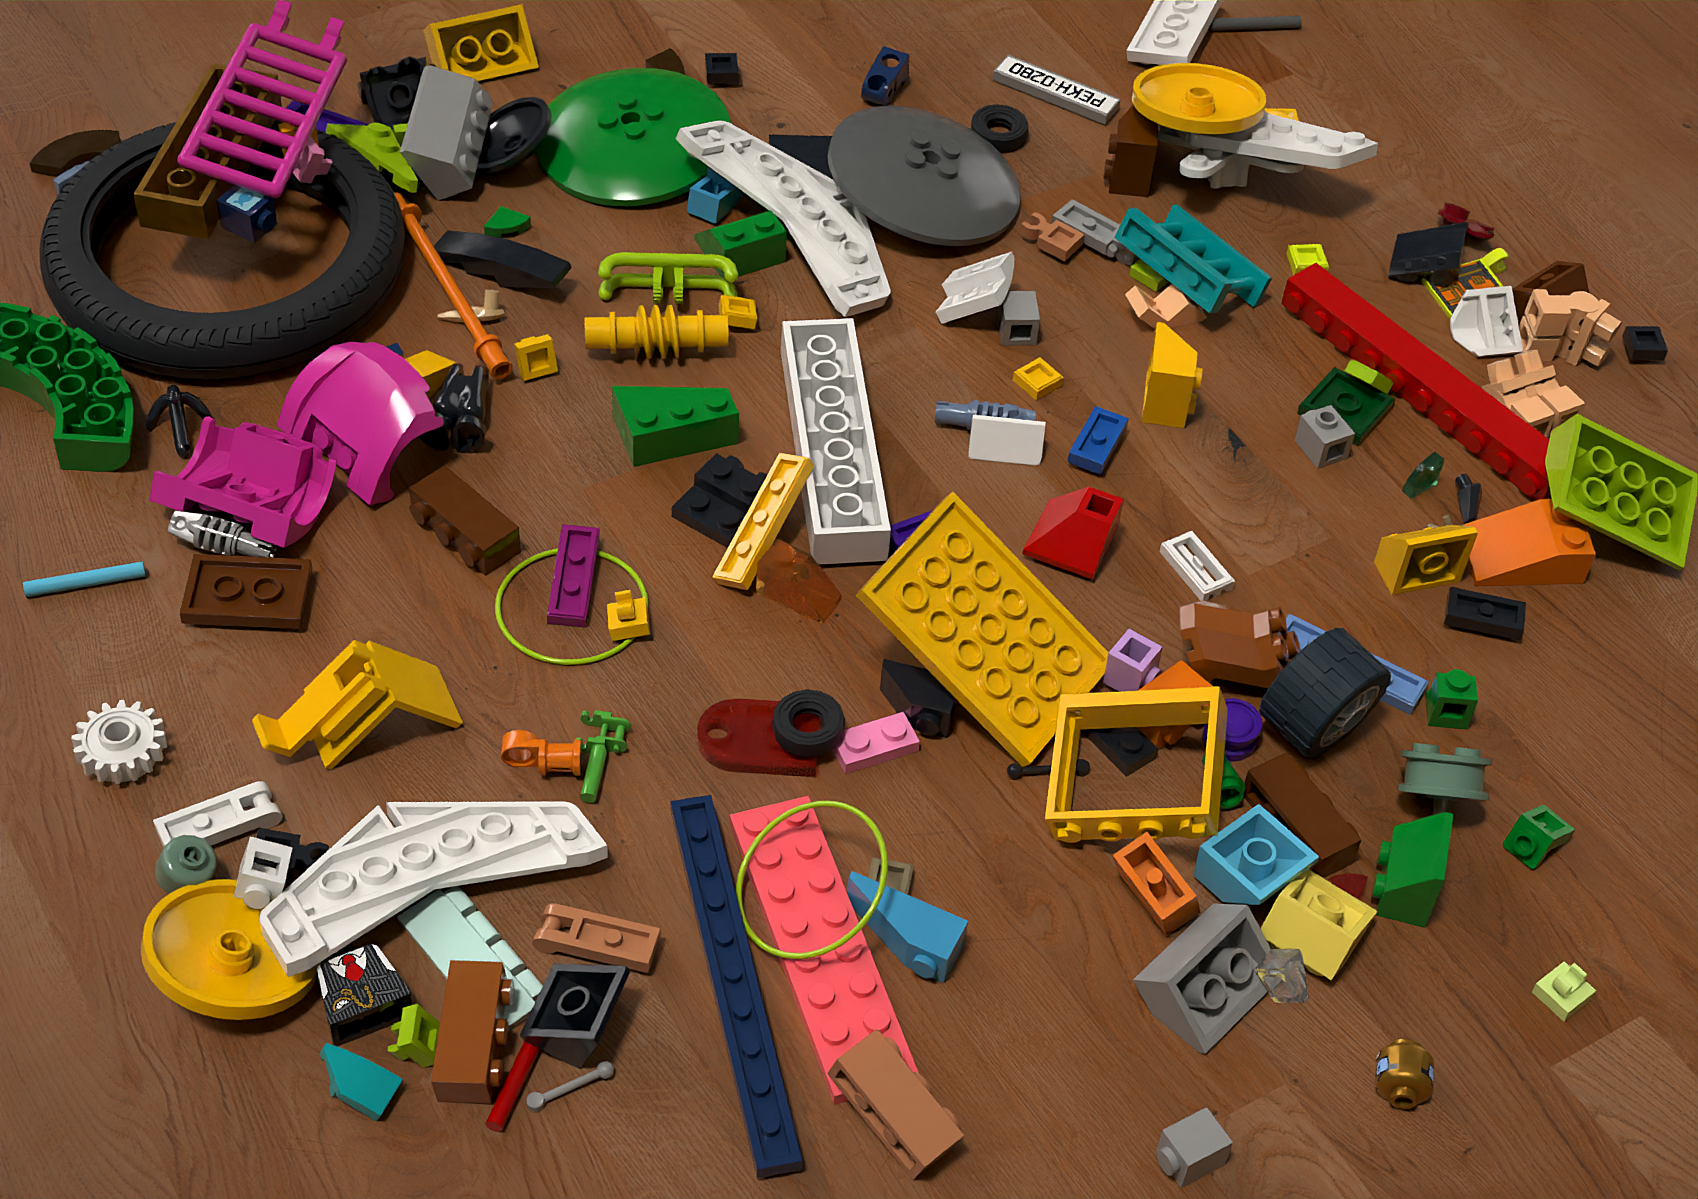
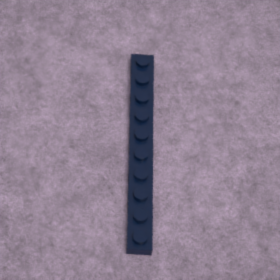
(735, 989)

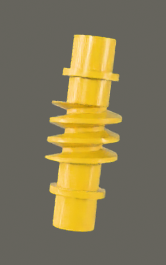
(656, 331)

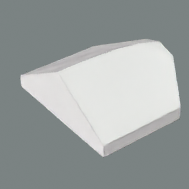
(1487, 322)

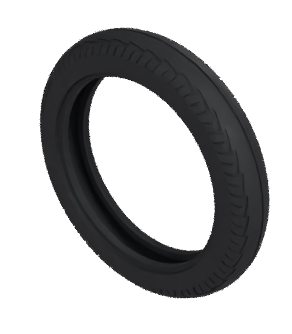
(220, 342)

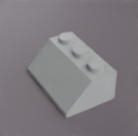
(1207, 976)

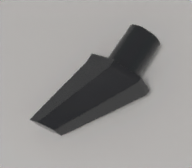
(1469, 497)

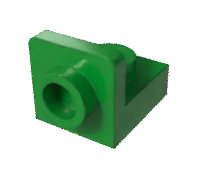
(1536, 834)

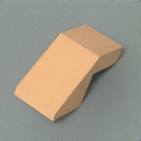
(1168, 307)

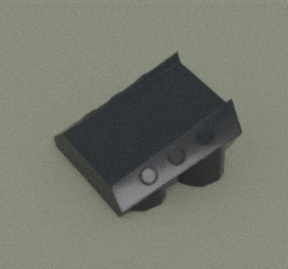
(393, 90)
(1429, 254)

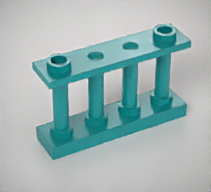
(1192, 258)

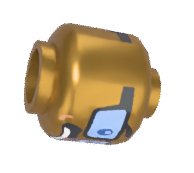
(1404, 1072)

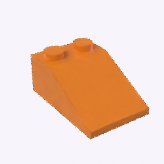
(1530, 547)

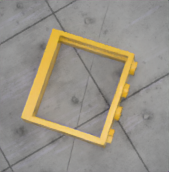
(1135, 710)

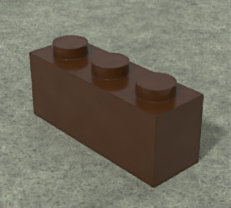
(464, 520)
(1303, 809)

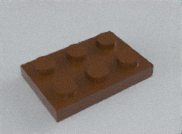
(246, 591)

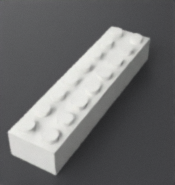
(835, 430)

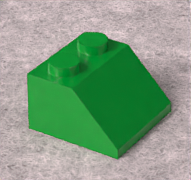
(748, 243)
(1412, 869)

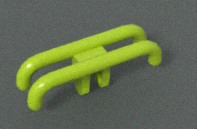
(667, 273)

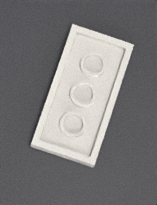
(1172, 31)

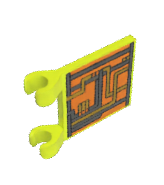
(1472, 275)

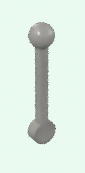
(536, 1100)

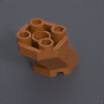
(1237, 642)

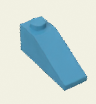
(913, 930)

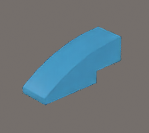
(713, 197)

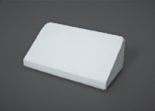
(1006, 440)

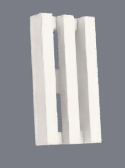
(1191, 567)

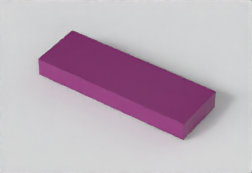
(573, 576)

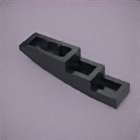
(507, 260)

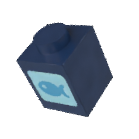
(246, 213)

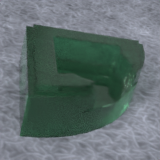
(1424, 475)

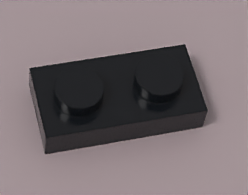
(1485, 613)
(1123, 747)

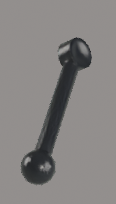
(1015, 770)

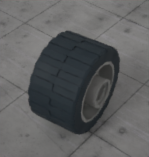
(1324, 692)

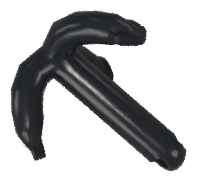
(175, 401)

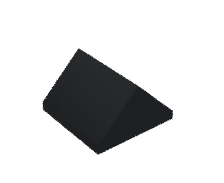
(574, 1009)

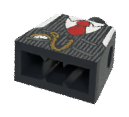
(360, 993)

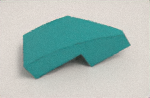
(359, 1081)

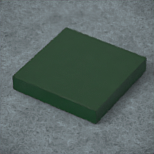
(1353, 400)

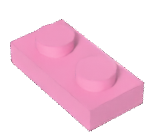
(876, 743)

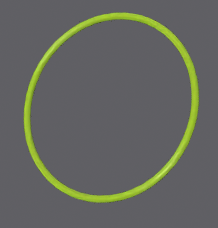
(513, 641)
(884, 871)

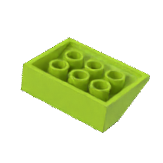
(1622, 489)

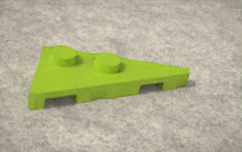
(380, 147)

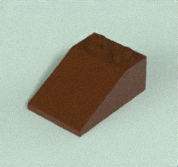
(1133, 155)

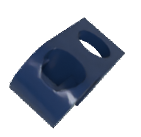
(883, 80)

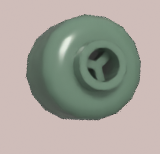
(184, 862)

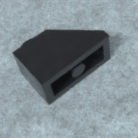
(919, 696)

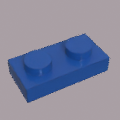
(1098, 440)

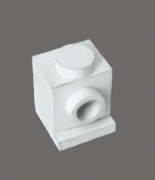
(260, 883)

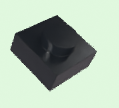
(721, 68)
(1645, 343)

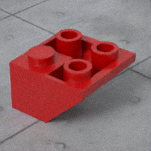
(1076, 530)

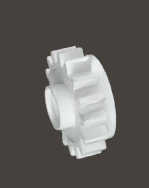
(119, 742)

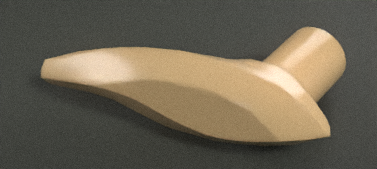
(488, 312)

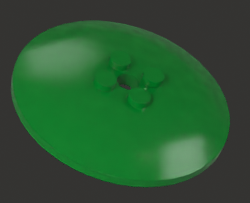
(632, 164)

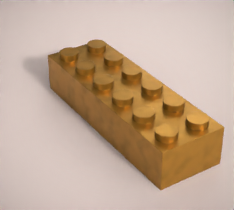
(183, 199)

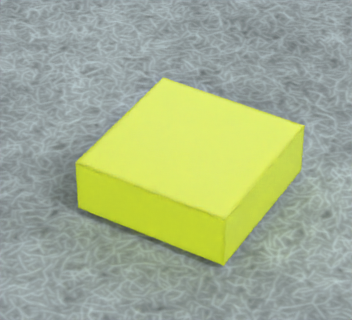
(1305, 255)

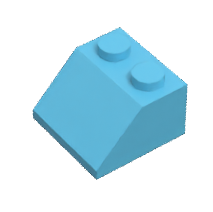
(1252, 859)

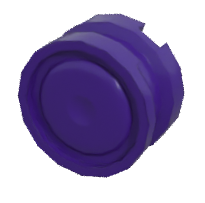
(1241, 730)

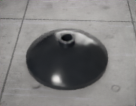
(514, 134)

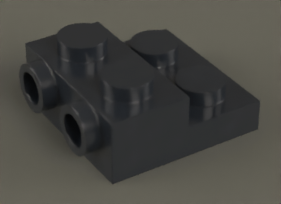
(718, 498)

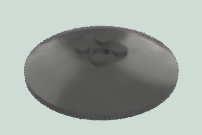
(885, 173)

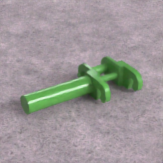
(598, 748)

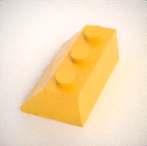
(483, 44)

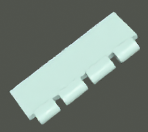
(452, 930)

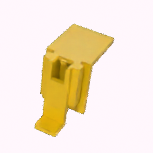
(354, 698)

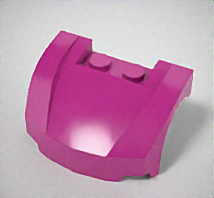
(361, 411)
(254, 476)

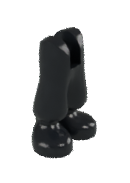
(461, 406)

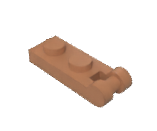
(597, 937)

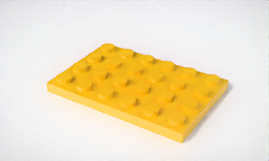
(985, 627)

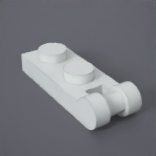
(222, 815)

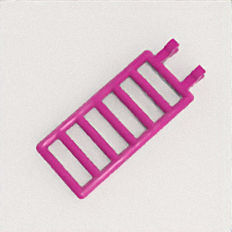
(235, 72)

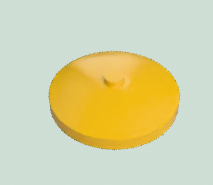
(1198, 98)
(212, 957)

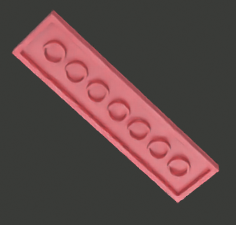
(806, 911)

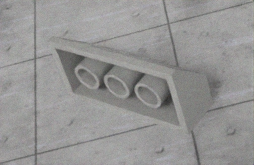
(446, 131)

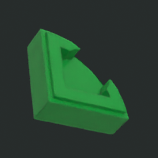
(506, 221)

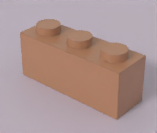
(896, 1103)

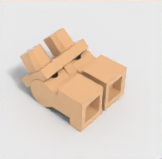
(1567, 327)
(1533, 392)

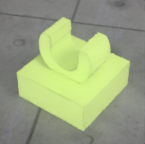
(1564, 990)

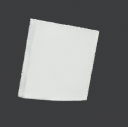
(976, 287)

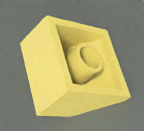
(1318, 921)

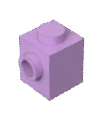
(1132, 662)

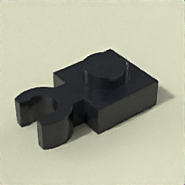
(301, 855)

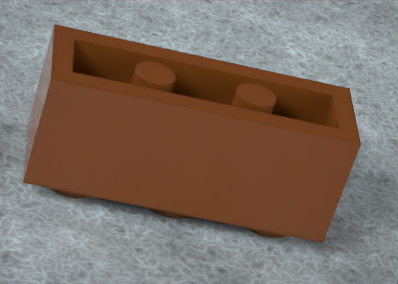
(471, 1032)

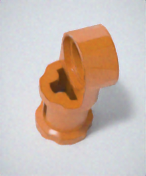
(540, 753)

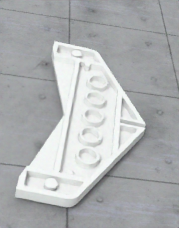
(1289, 142)
(812, 206)
(433, 846)

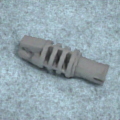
(217, 535)

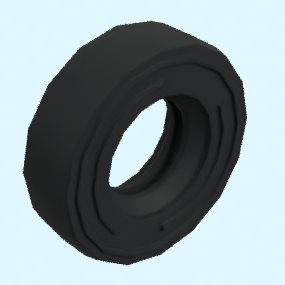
(1004, 116)
(806, 743)

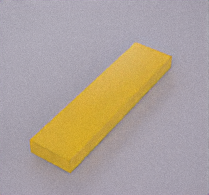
(763, 520)

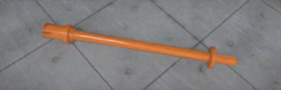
(487, 346)

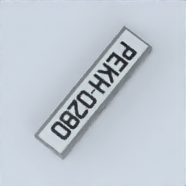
(1056, 89)

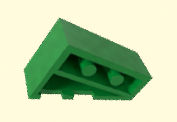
(673, 421)

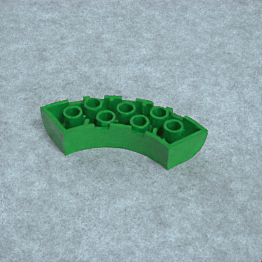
(73, 383)

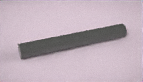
(1255, 23)

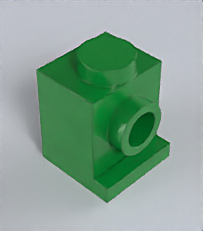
(1451, 689)

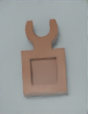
(1053, 238)

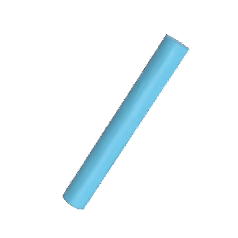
(84, 579)

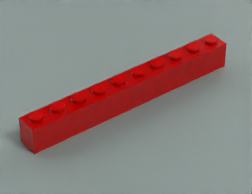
(1422, 378)

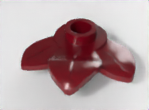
(1455, 214)

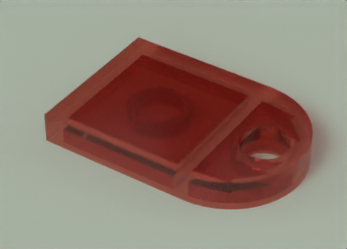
(751, 740)

